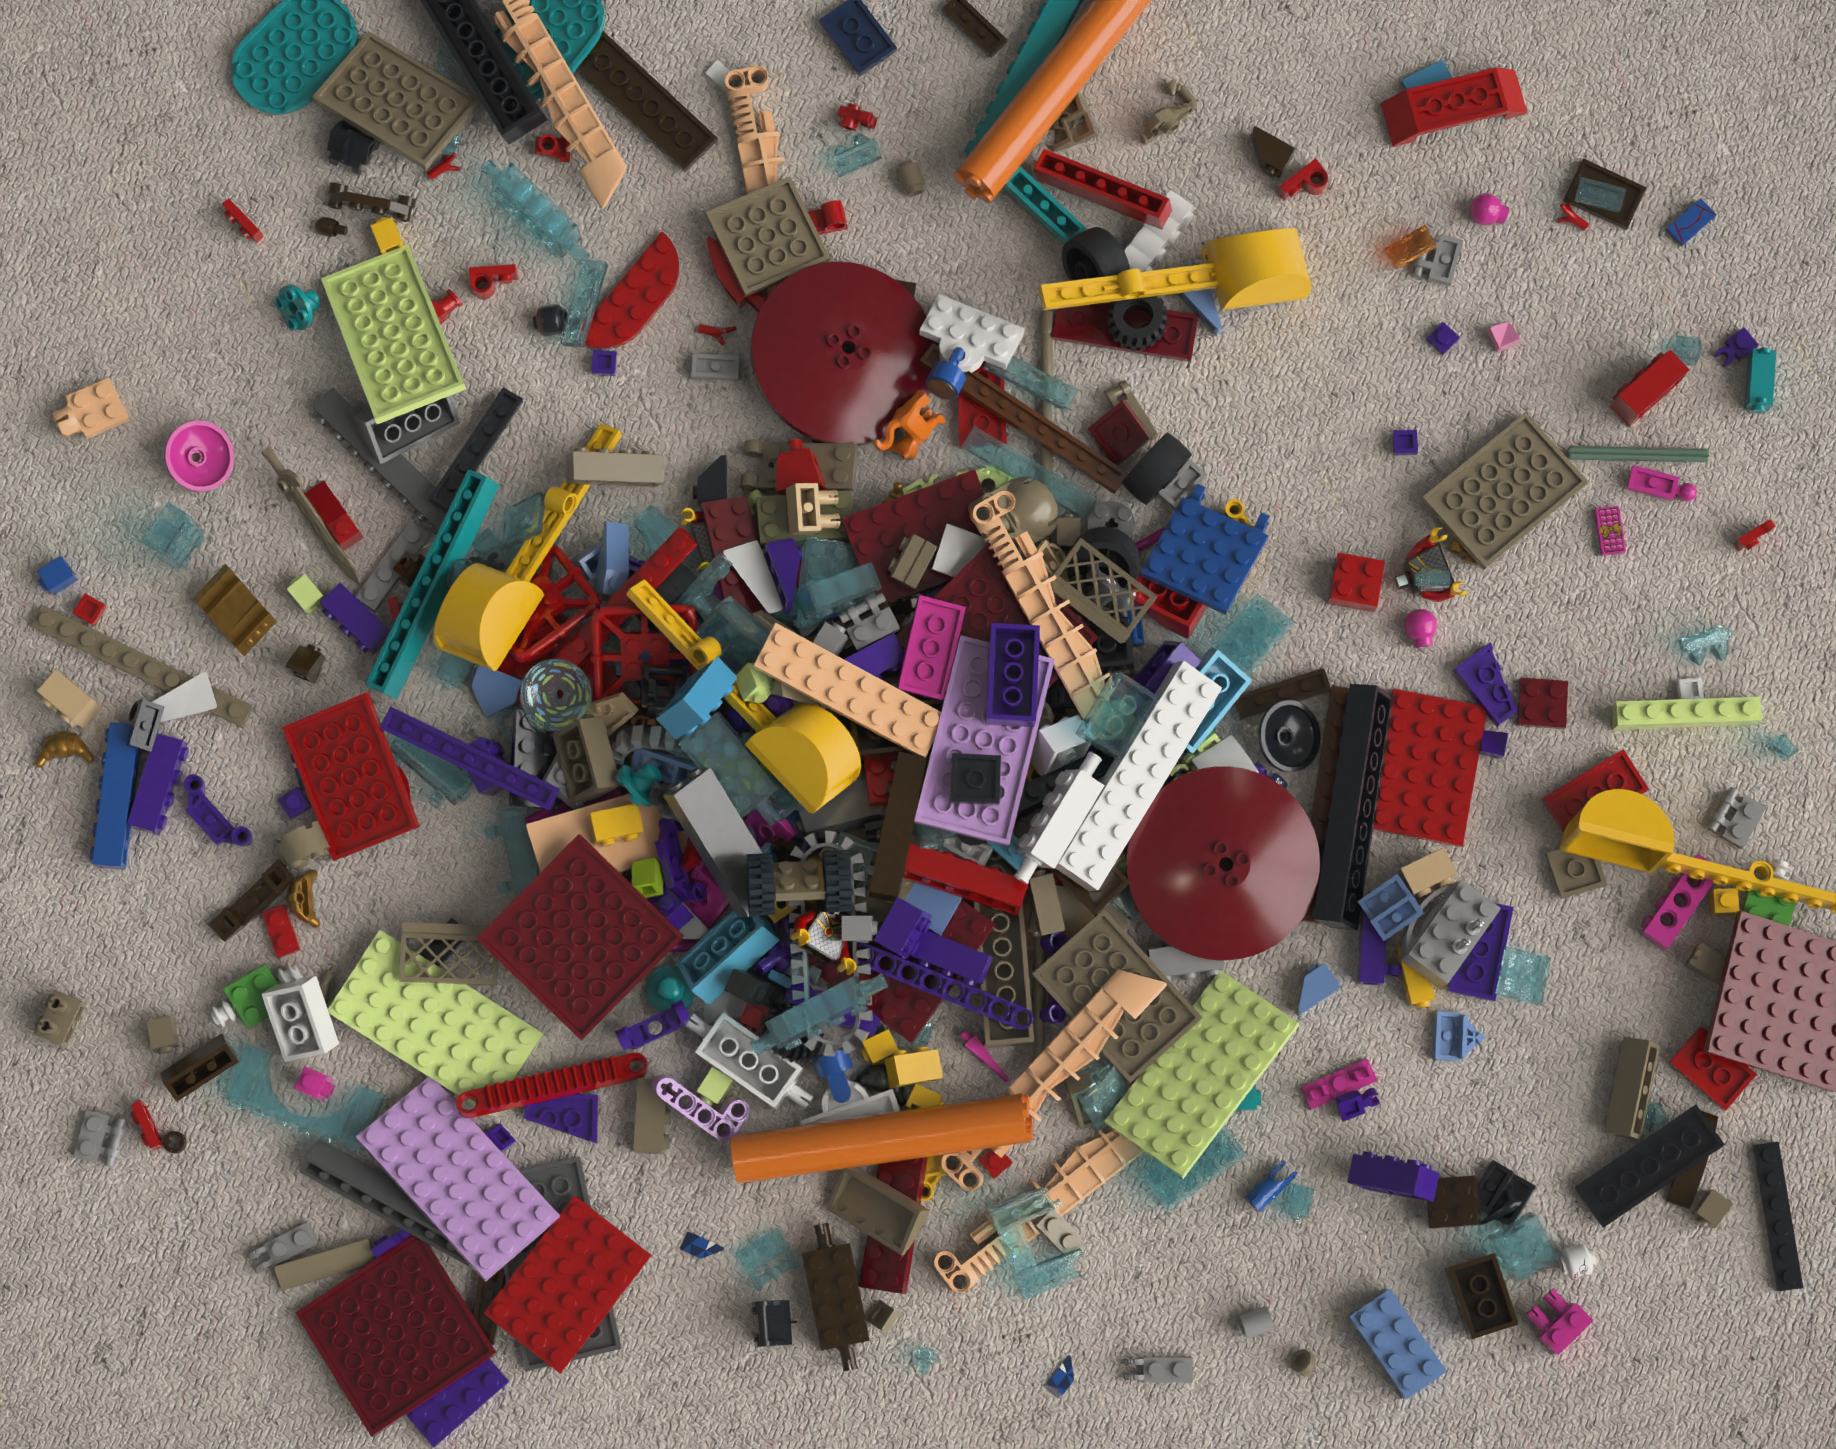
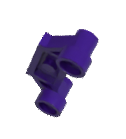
(210, 818)
(671, 858)
(1053, 1011)

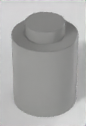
(1255, 1322)

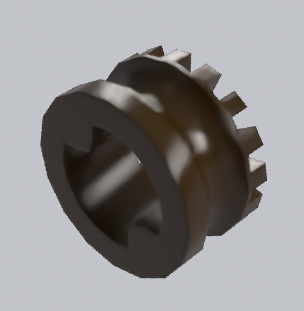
(182, 1144)

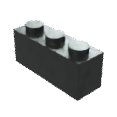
(755, 989)

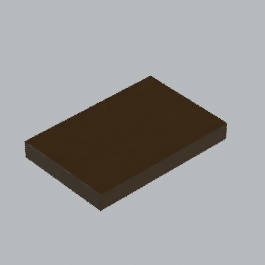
(1631, 201)

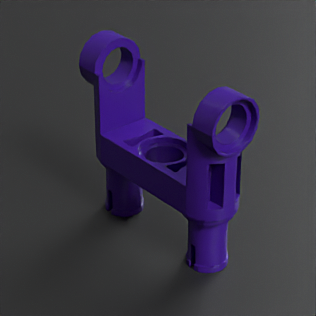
(639, 1035)

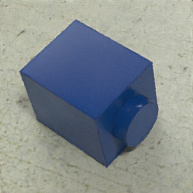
(56, 576)

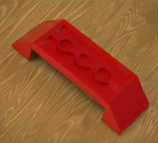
(1452, 104)

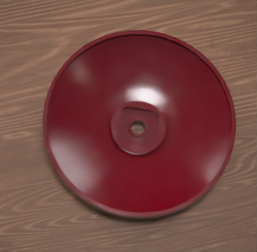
(802, 360)
(1178, 855)

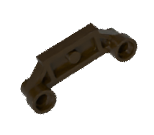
(340, 196)

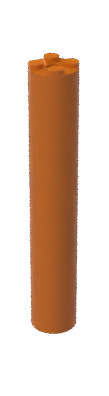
(1046, 96)
(882, 1138)

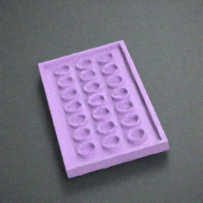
(965, 732)
(457, 1178)

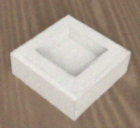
(1690, 688)

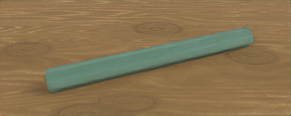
(1637, 454)

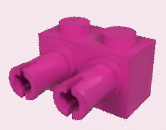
(1562, 1330)

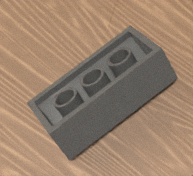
(405, 431)

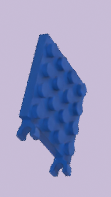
(1205, 553)

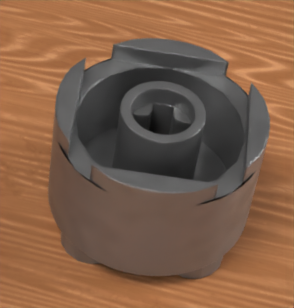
(1115, 514)

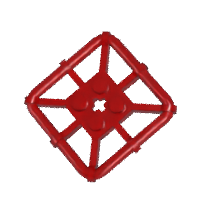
(553, 604)
(633, 645)

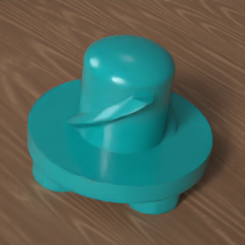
(297, 306)
(639, 782)
(668, 987)

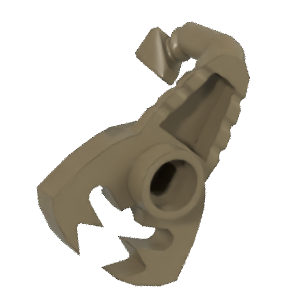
(1168, 119)

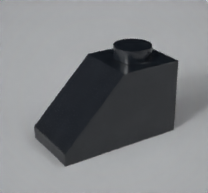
(712, 482)

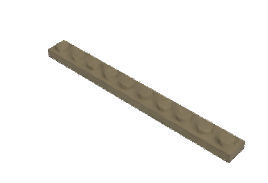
(132, 661)

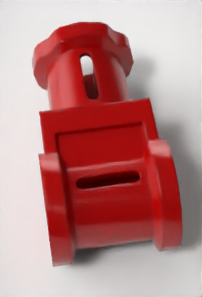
(446, 305)

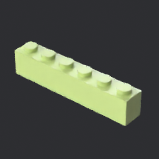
(1686, 713)

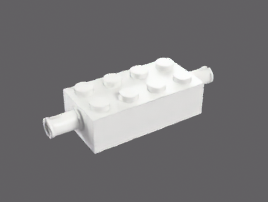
(1059, 818)
(729, 1050)

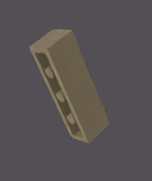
(614, 468)
(1631, 1088)

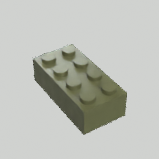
(774, 525)

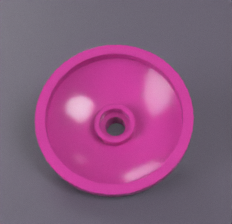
(213, 452)

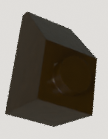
(1271, 152)
(306, 663)

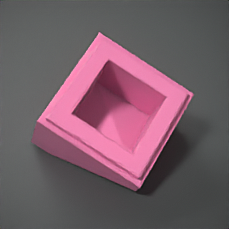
(1503, 336)

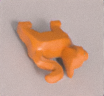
(915, 427)

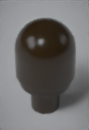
(330, 227)

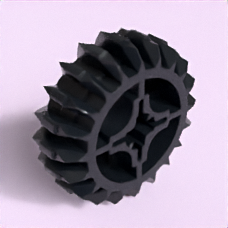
(799, 1053)

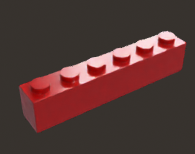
(1103, 189)
(965, 879)

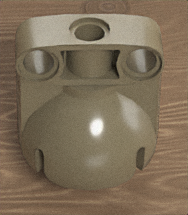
(1032, 510)

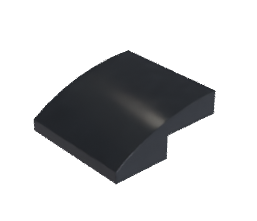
(1491, 1188)

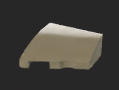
(1074, 125)

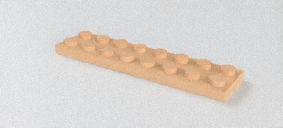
(848, 690)

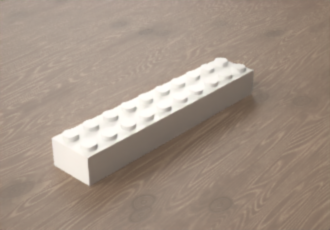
(1138, 777)

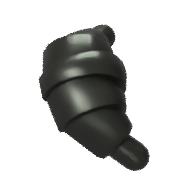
(876, 1078)

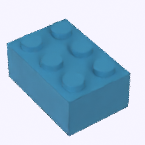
(697, 699)

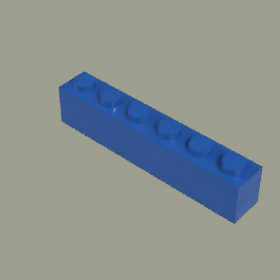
(116, 799)

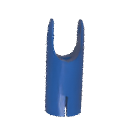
(1268, 1188)

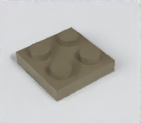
(1574, 873)

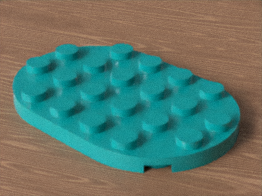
(573, 28)
(292, 54)

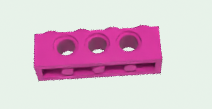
(1662, 935)

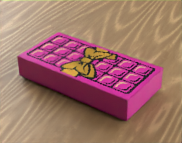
(1610, 531)

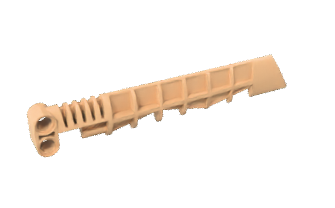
(564, 97)
(756, 150)
(1029, 582)
(1069, 1052)
(1076, 1179)

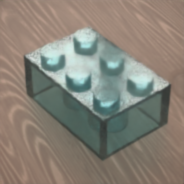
(173, 537)
(838, 592)
(1254, 635)
(1117, 715)

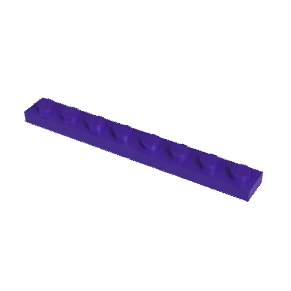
(470, 758)

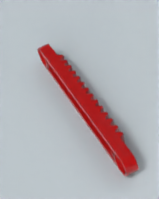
(552, 1085)

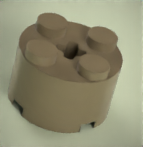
(302, 845)

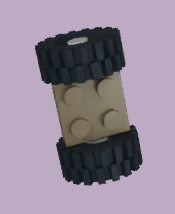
(799, 881)

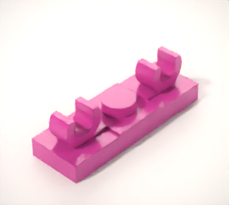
(1338, 1084)

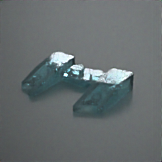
(1028, 1275)

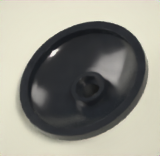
(1298, 736)

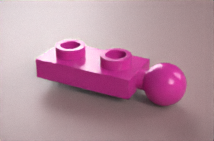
(1659, 484)

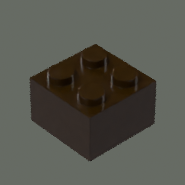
(1455, 1203)

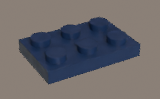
(858, 35)

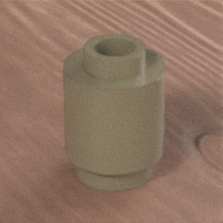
(910, 178)

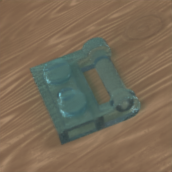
(764, 1251)

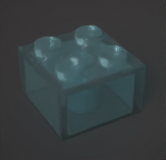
(1523, 1247)

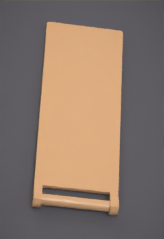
(556, 832)

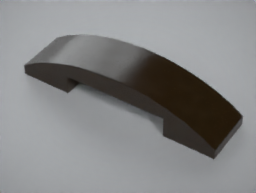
(253, 901)
(1684, 1188)

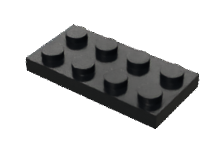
(530, 751)

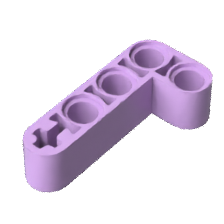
(695, 1105)

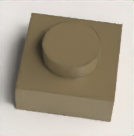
(883, 1317)

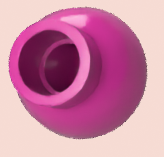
(1487, 209)
(1421, 627)

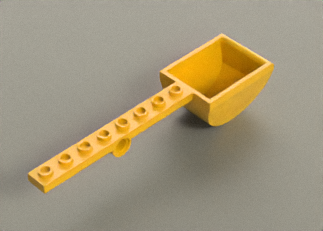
(1241, 268)
(491, 607)
(801, 747)
(1637, 834)

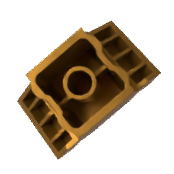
(234, 610)

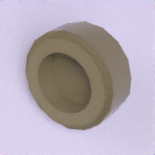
(1303, 1362)

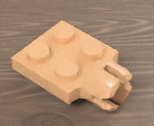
(91, 411)

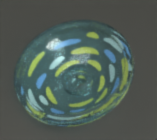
(540, 696)

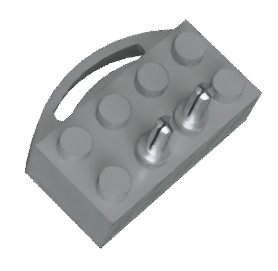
(1447, 932)

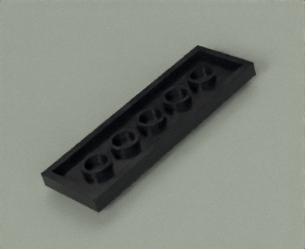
(1649, 1166)

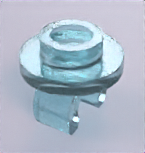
(452, 145)
(925, 1356)

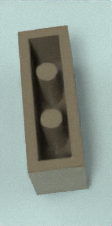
(650, 1119)

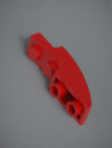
(728, 279)

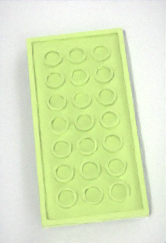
(393, 334)
(433, 1026)
(1203, 1076)

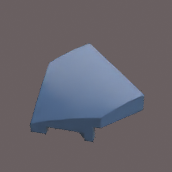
(495, 690)
(1453, 1036)

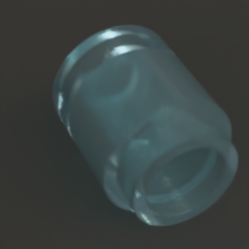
(1432, 579)

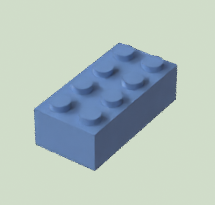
(1396, 1344)

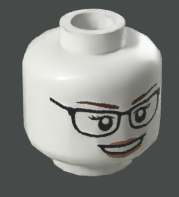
(1576, 1261)

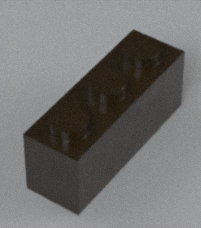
(199, 1067)

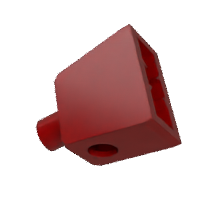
(797, 466)

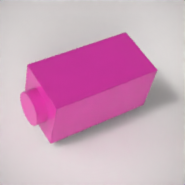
(315, 1084)

